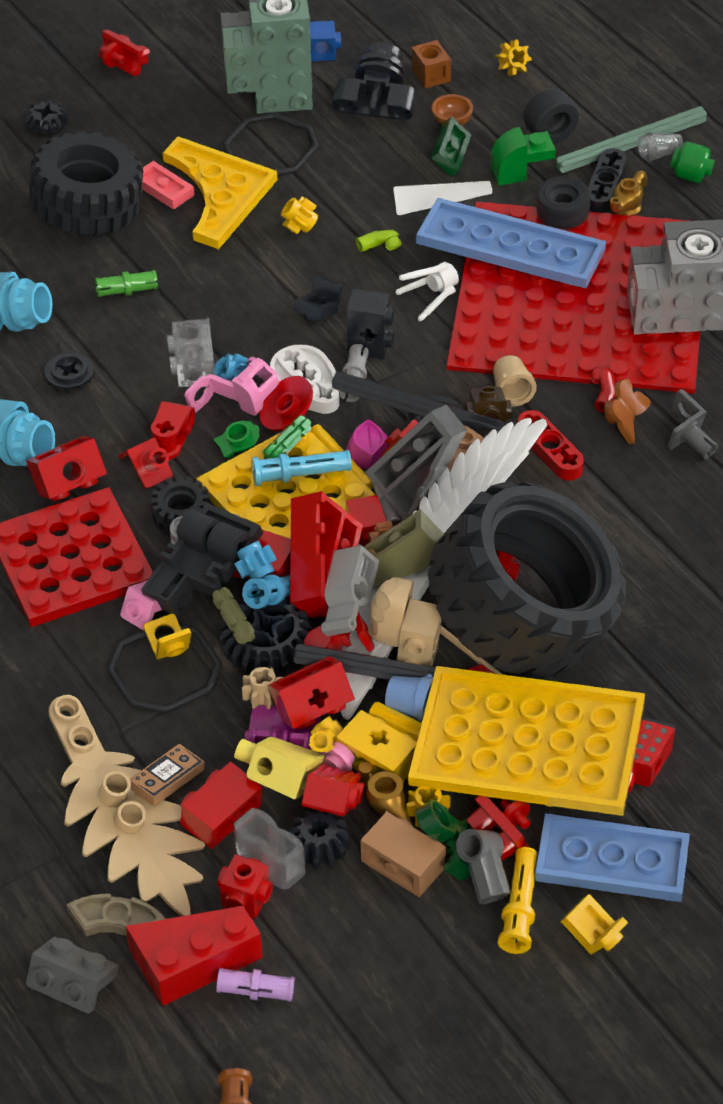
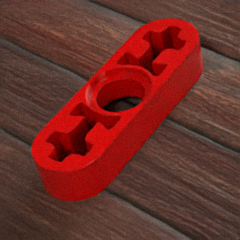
(554, 457)

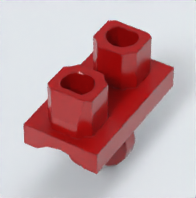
(120, 52)
(514, 814)

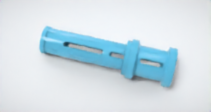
(284, 468)

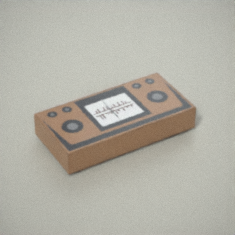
(166, 774)

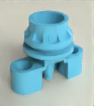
(23, 302)
(22, 433)

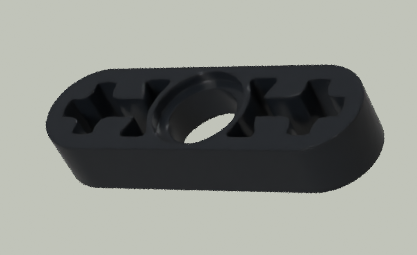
(604, 171)

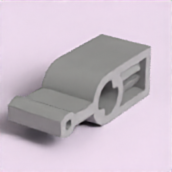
(348, 588)

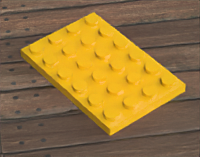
(528, 740)

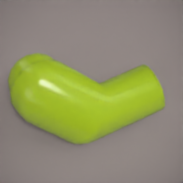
(376, 238)

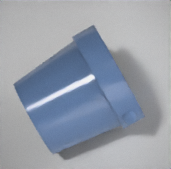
(409, 695)

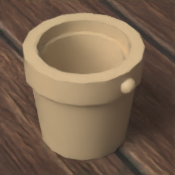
(514, 380)

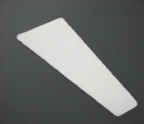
(422, 197)

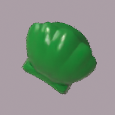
(238, 438)

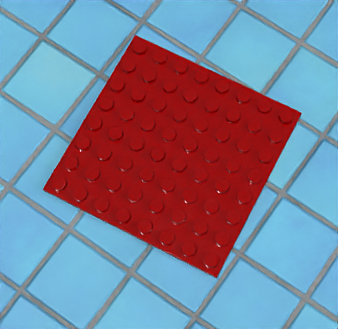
(565, 328)

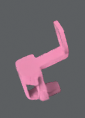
(240, 389)

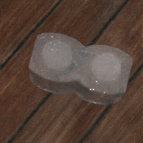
(261, 839)

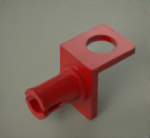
(149, 462)

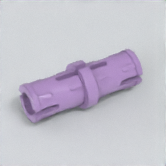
(255, 984)

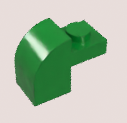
(515, 150)

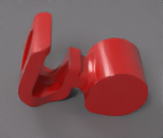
(336, 642)

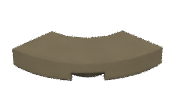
(110, 914)

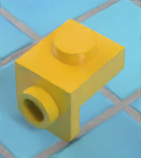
(593, 925)

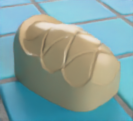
(389, 610)

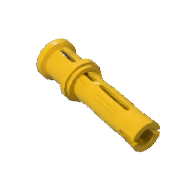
(519, 914)

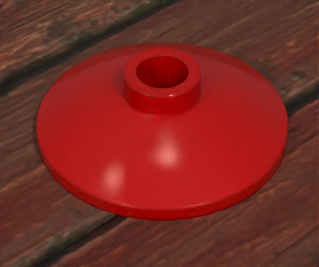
(286, 403)

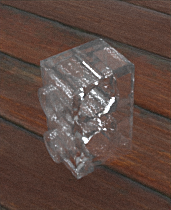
(192, 351)

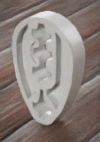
(318, 372)

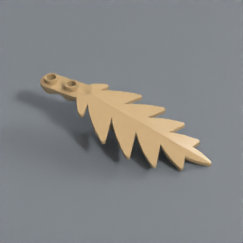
(122, 813)

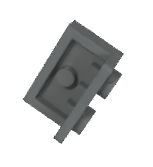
(70, 973)

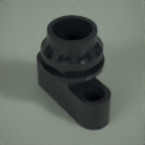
(377, 86)

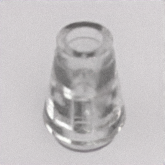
(657, 145)

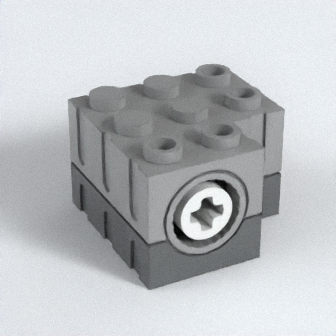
(679, 281)

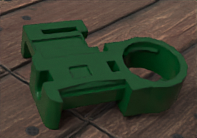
(441, 826)

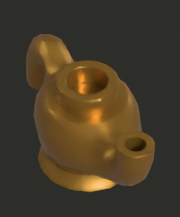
(629, 194)
(384, 791)

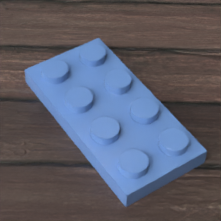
(612, 857)

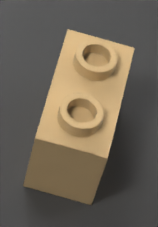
(419, 633)

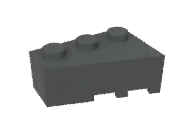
(417, 460)

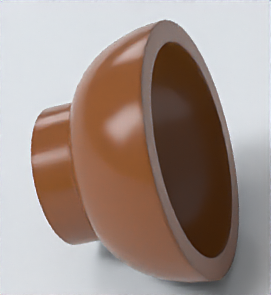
(452, 106)

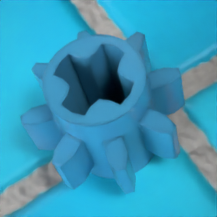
(230, 366)
(255, 561)

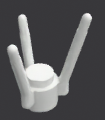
(439, 278)

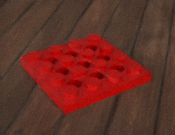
(60, 572)

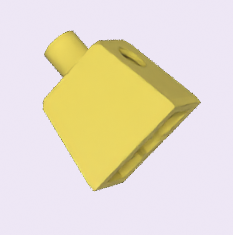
(279, 764)

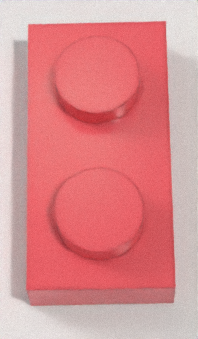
(166, 185)

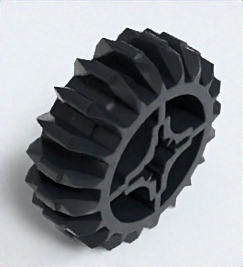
(276, 634)

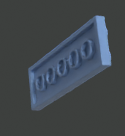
(511, 242)

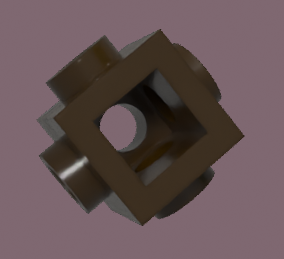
(489, 402)

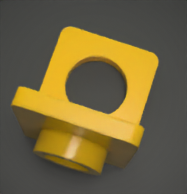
(169, 645)

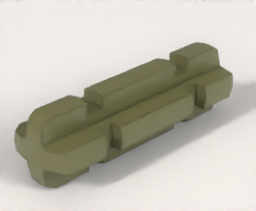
(233, 615)

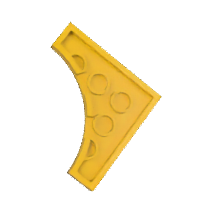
(227, 184)

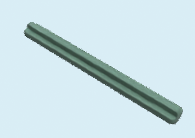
(630, 139)

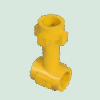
(324, 735)

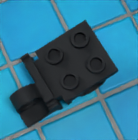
(200, 557)

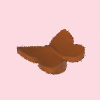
(625, 408)

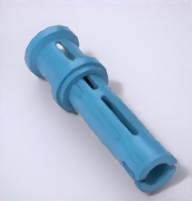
(270, 590)

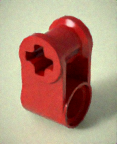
(172, 426)

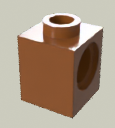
(431, 64)

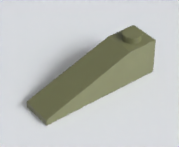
(404, 547)

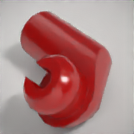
(606, 380)

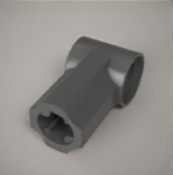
(484, 864)

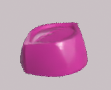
(367, 444)

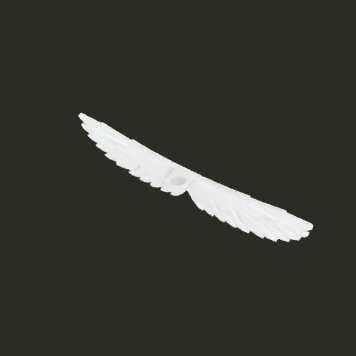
(471, 473)

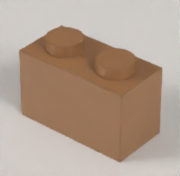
(403, 853)

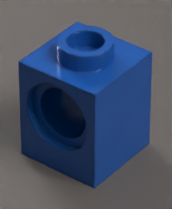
(324, 41)

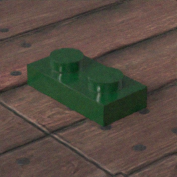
(451, 146)

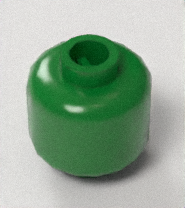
(692, 162)

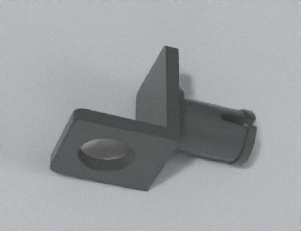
(690, 429)

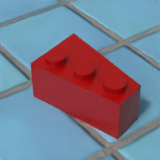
(316, 532)
(190, 949)

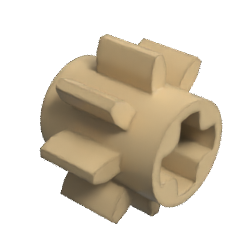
(256, 687)

